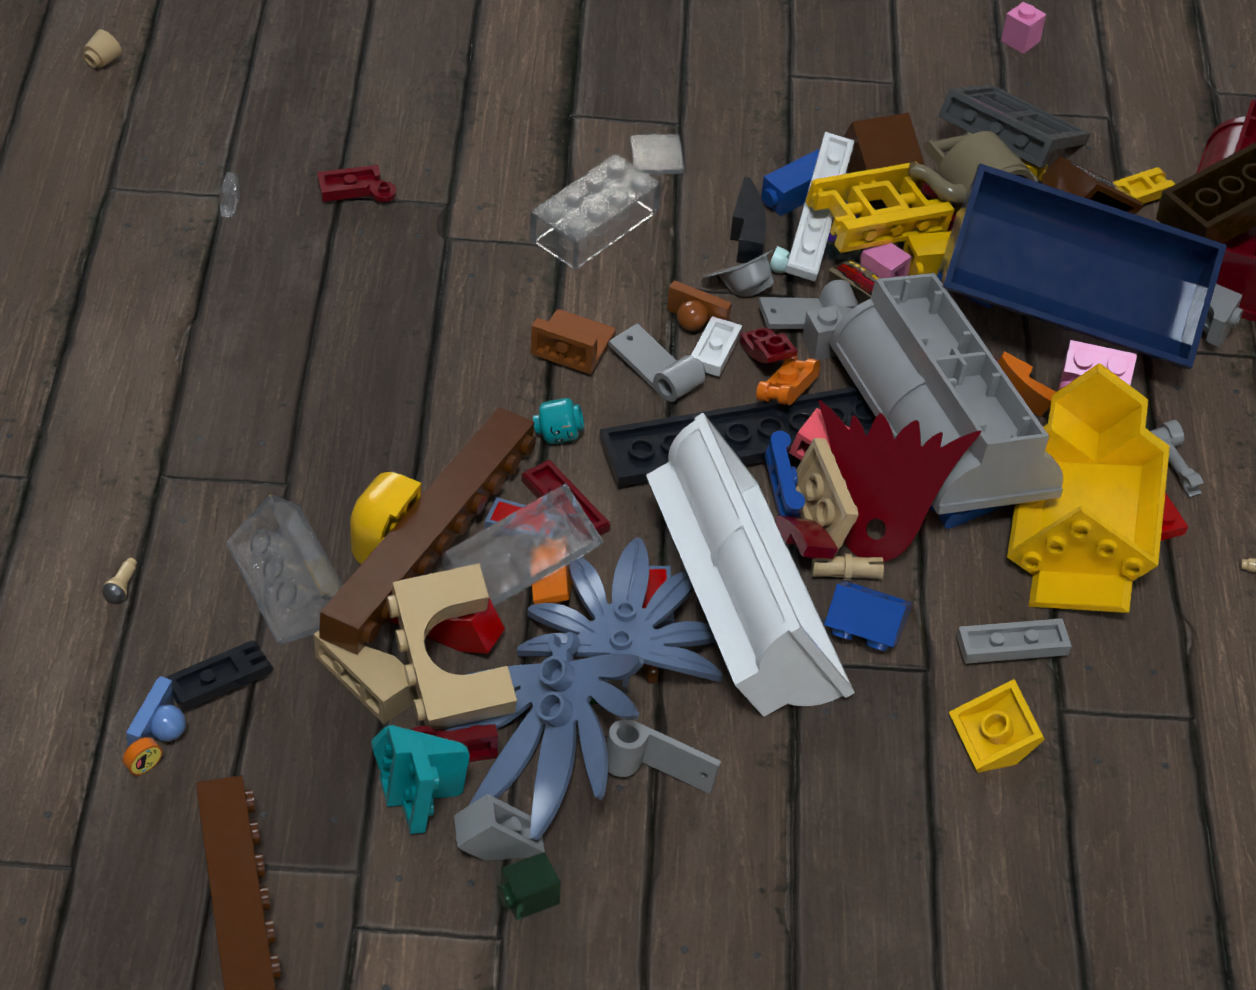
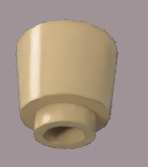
(101, 49)

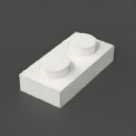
(717, 344)

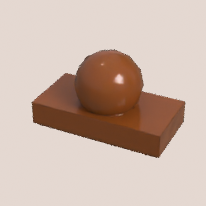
(695, 307)

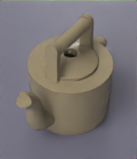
(960, 164)

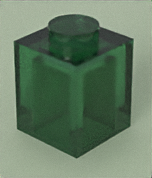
(529, 886)

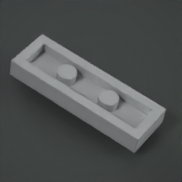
(1013, 640)

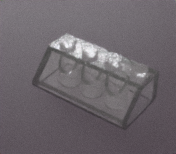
(528, 544)
(284, 568)

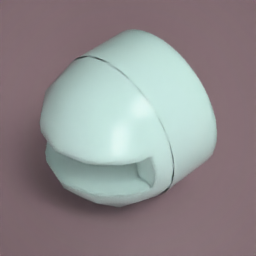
(779, 260)

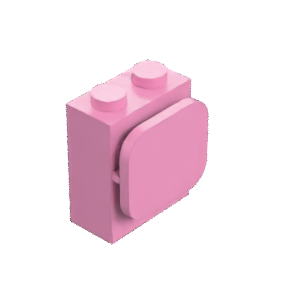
(1084, 356)

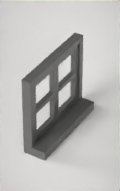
(1020, 125)

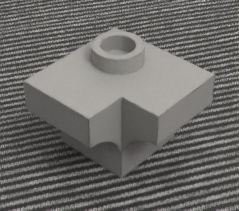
(1222, 315)

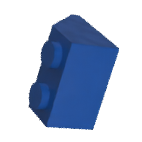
(867, 615)

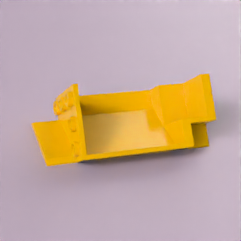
(1111, 503)

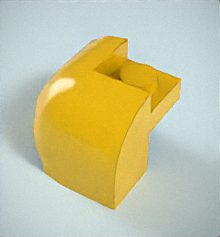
(379, 510)

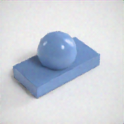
(157, 715)

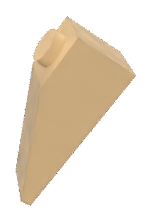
(371, 676)

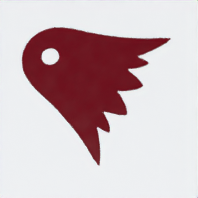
(890, 478)

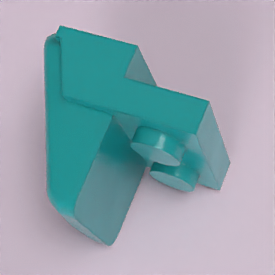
(417, 770)

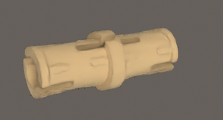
(848, 567)

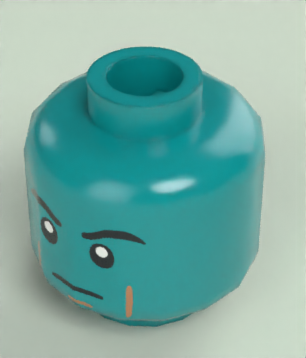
(559, 421)

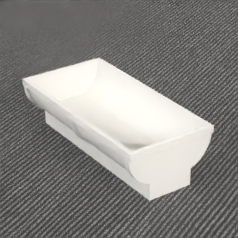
(745, 575)

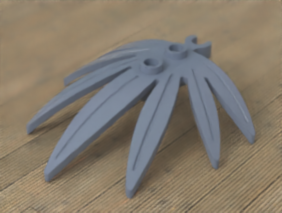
(624, 624)
(560, 700)

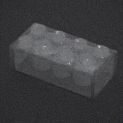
(595, 211)

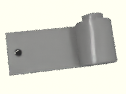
(791, 312)
(656, 366)
(634, 743)

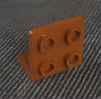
(570, 340)

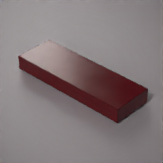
(547, 477)

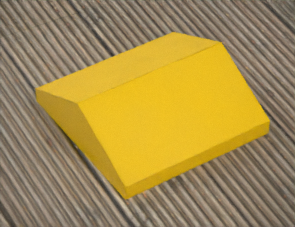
(997, 728)

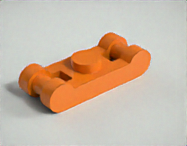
(789, 381)

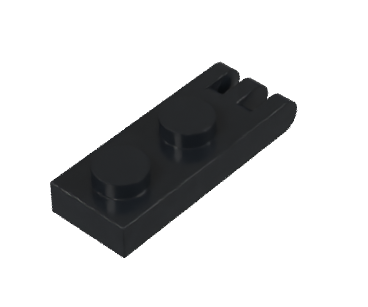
(219, 675)

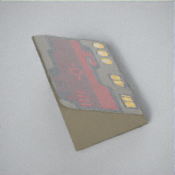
(859, 277)

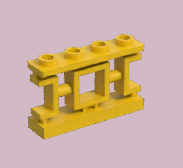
(880, 225)

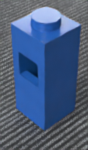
(789, 185)

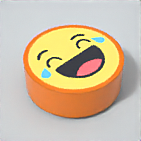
(142, 756)

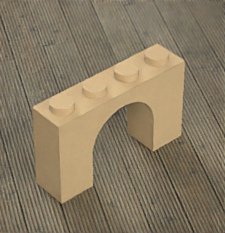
(445, 697)

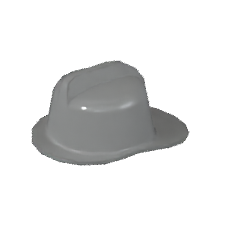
(747, 278)

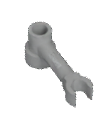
(1173, 435)

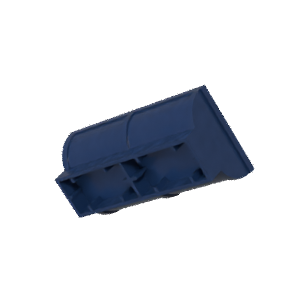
(1082, 266)

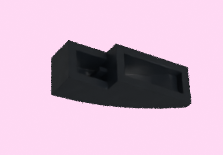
(749, 223)

